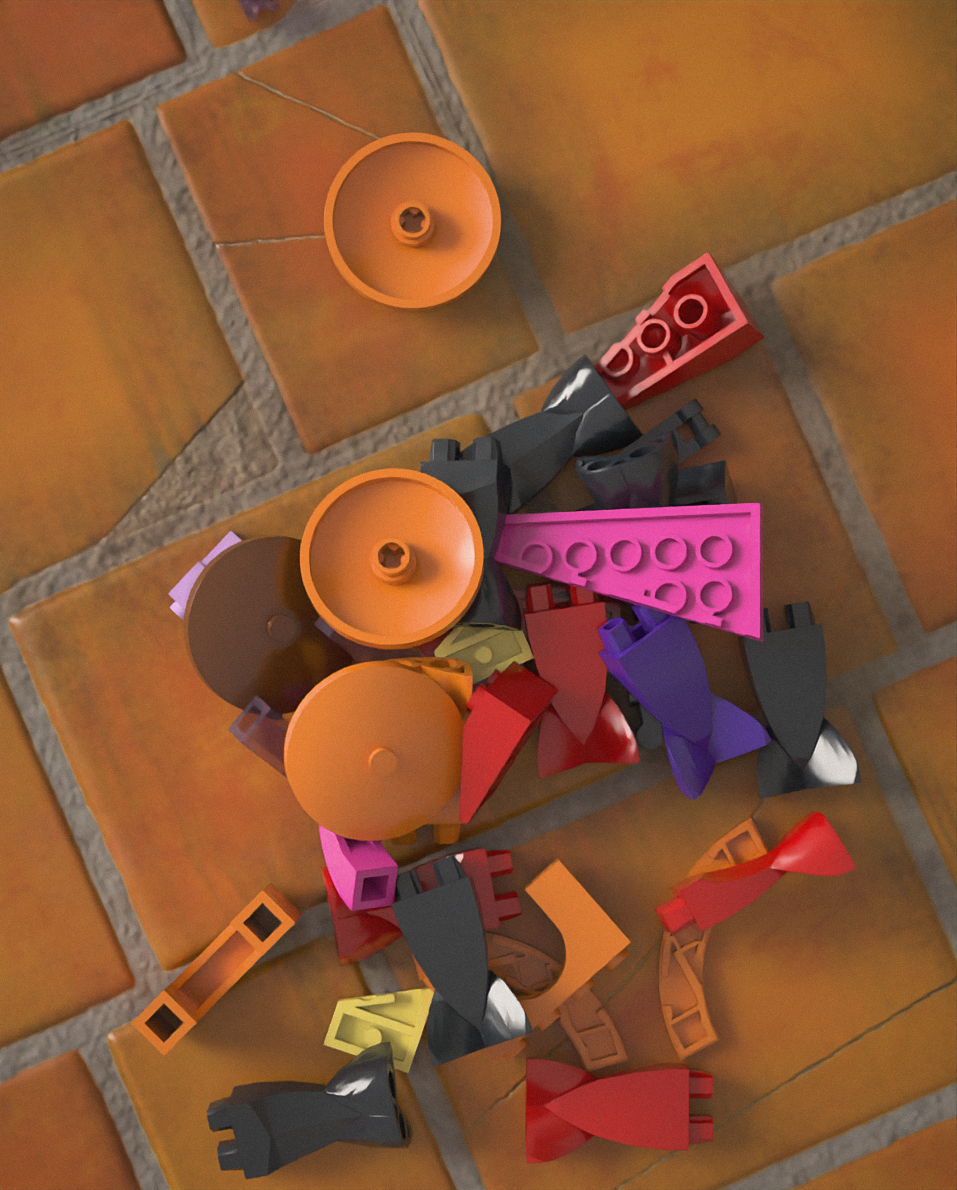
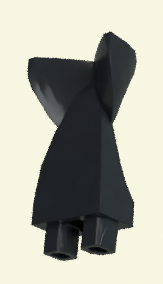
(575, 421)
(636, 480)
(486, 490)
(791, 690)
(450, 944)
(292, 1118)

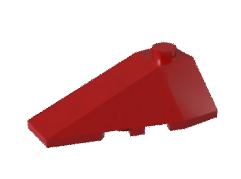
(682, 335)

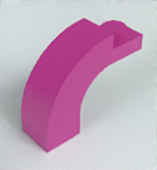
(359, 870)

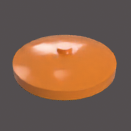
(412, 221)
(392, 558)
(374, 750)

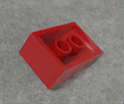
(496, 731)

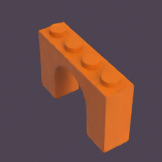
(589, 941)
(217, 968)

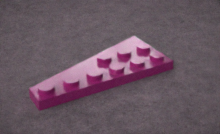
(673, 560)

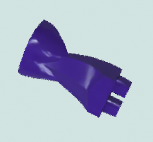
(669, 678)

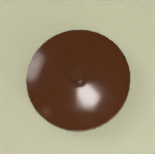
(255, 626)

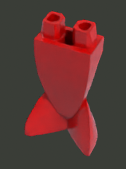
(582, 718)
(718, 894)
(371, 930)
(629, 1107)

